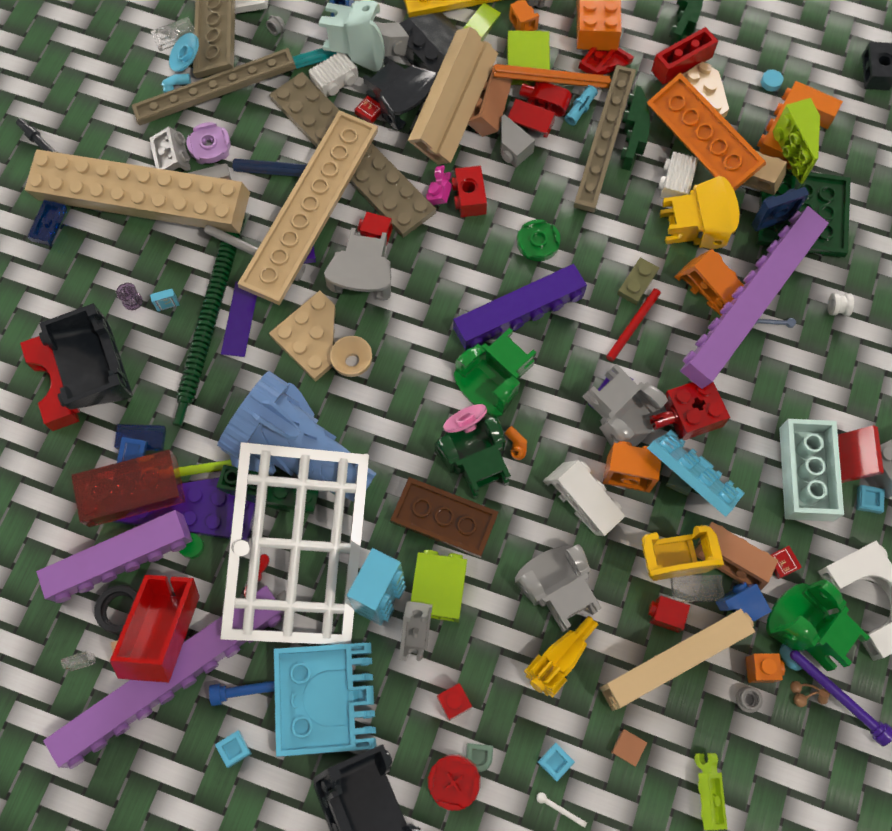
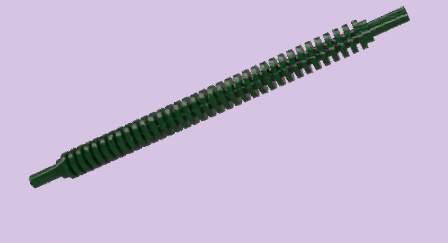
(205, 327)

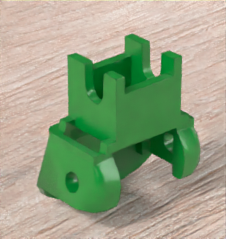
(494, 376)
(804, 624)

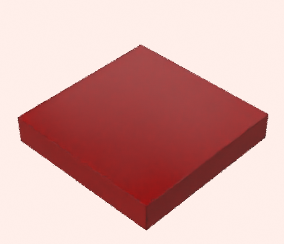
(860, 454)

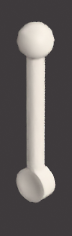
(542, 798)

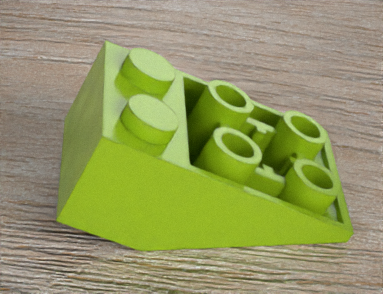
(799, 136)

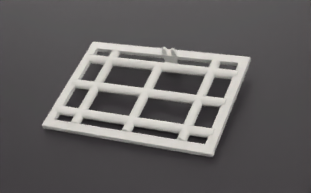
(296, 544)

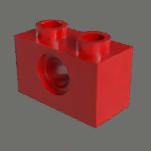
(469, 180)

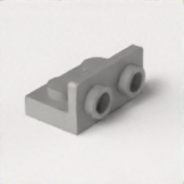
(169, 150)

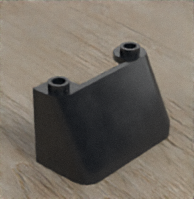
(86, 358)
(359, 795)

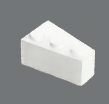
(586, 496)

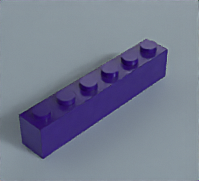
(520, 307)

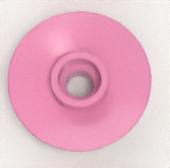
(465, 419)

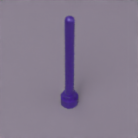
(880, 732)

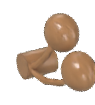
(801, 700)

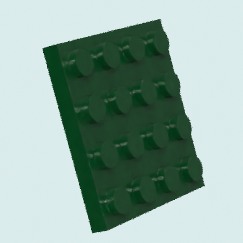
(827, 197)

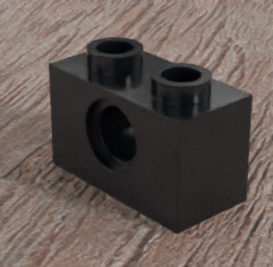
(877, 66)

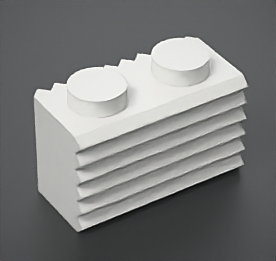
(334, 74)
(679, 175)

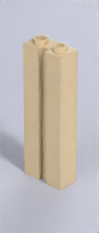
(453, 96)
(677, 659)

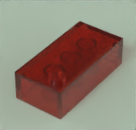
(128, 488)

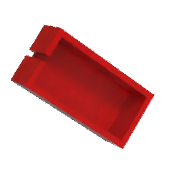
(155, 629)

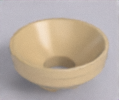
(348, 347)

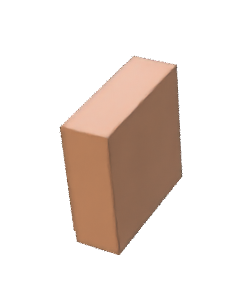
(629, 747)

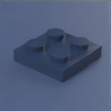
(779, 208)

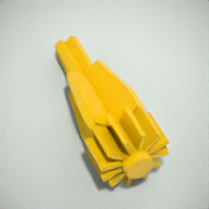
(550, 669)

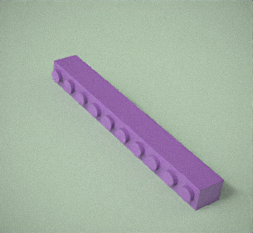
(753, 298)
(137, 698)

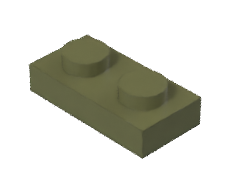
(638, 281)

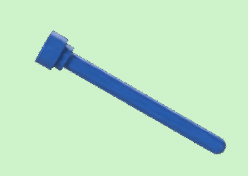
(219, 693)

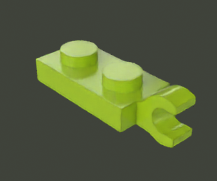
(711, 792)

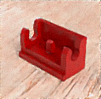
(532, 117)

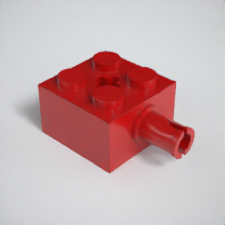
(707, 415)

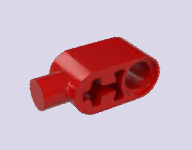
(547, 96)

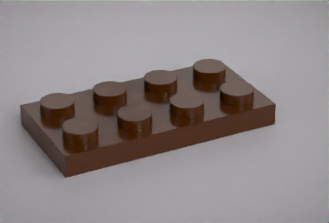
(444, 517)

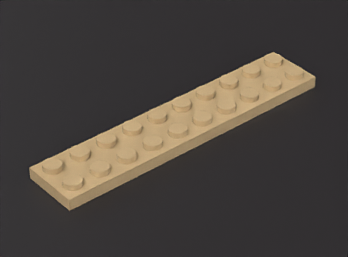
(308, 208)

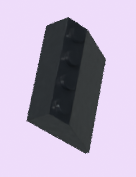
(428, 40)

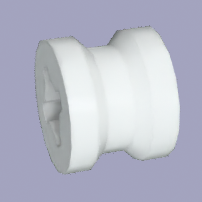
(840, 304)

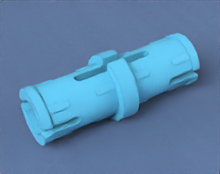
(581, 105)

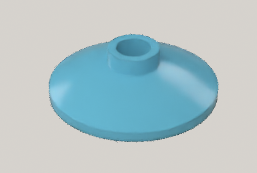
(183, 52)

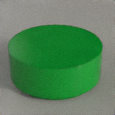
(194, 548)

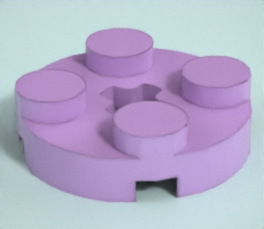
(213, 152)

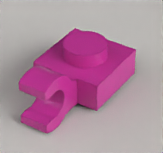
(439, 190)

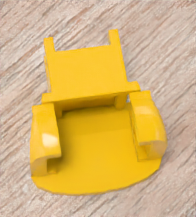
(708, 209)
(677, 556)

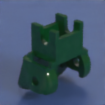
(476, 454)

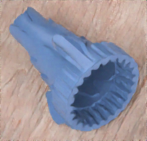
(280, 416)

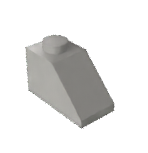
(394, 38)
(515, 142)

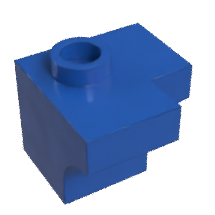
(745, 597)

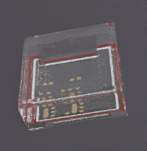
(78, 661)

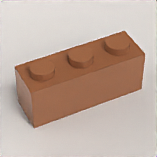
(490, 105)
(741, 558)

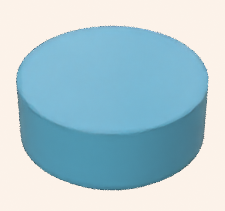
(771, 80)

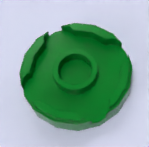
(538, 240)

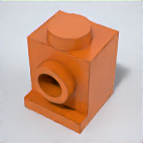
(523, 16)

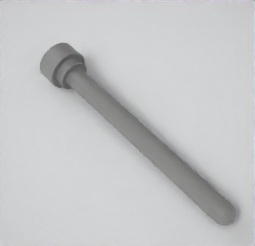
(240, 244)

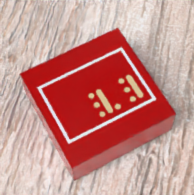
(368, 110)
(786, 562)

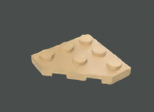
(709, 84)
(309, 335)

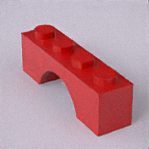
(42, 359)

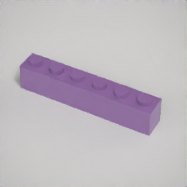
(114, 556)

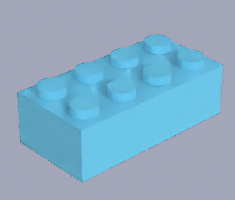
(377, 587)

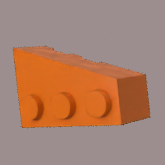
(711, 279)

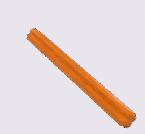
(550, 76)

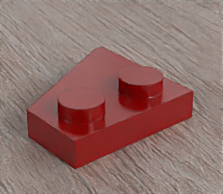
(603, 62)

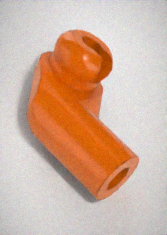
(519, 443)

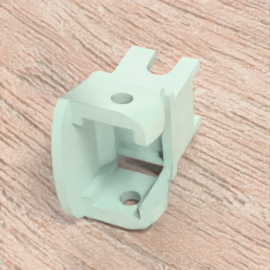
(355, 33)

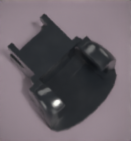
(399, 90)

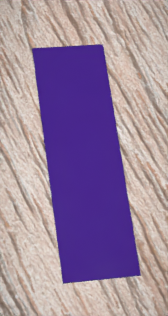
(239, 322)

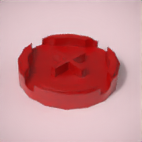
(454, 782)

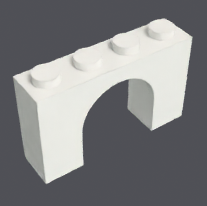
(873, 565)

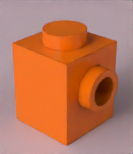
(764, 668)

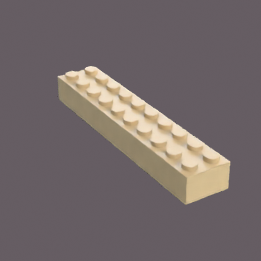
(138, 191)

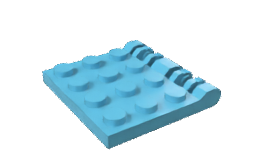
(696, 472)
(319, 699)

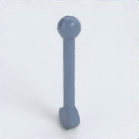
(790, 323)

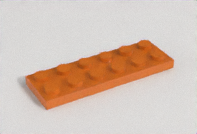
(705, 132)

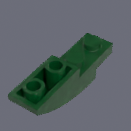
(687, 19)
(636, 127)
(277, 497)

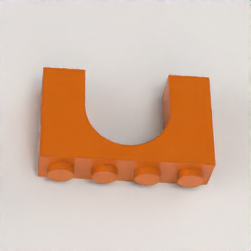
(824, 103)

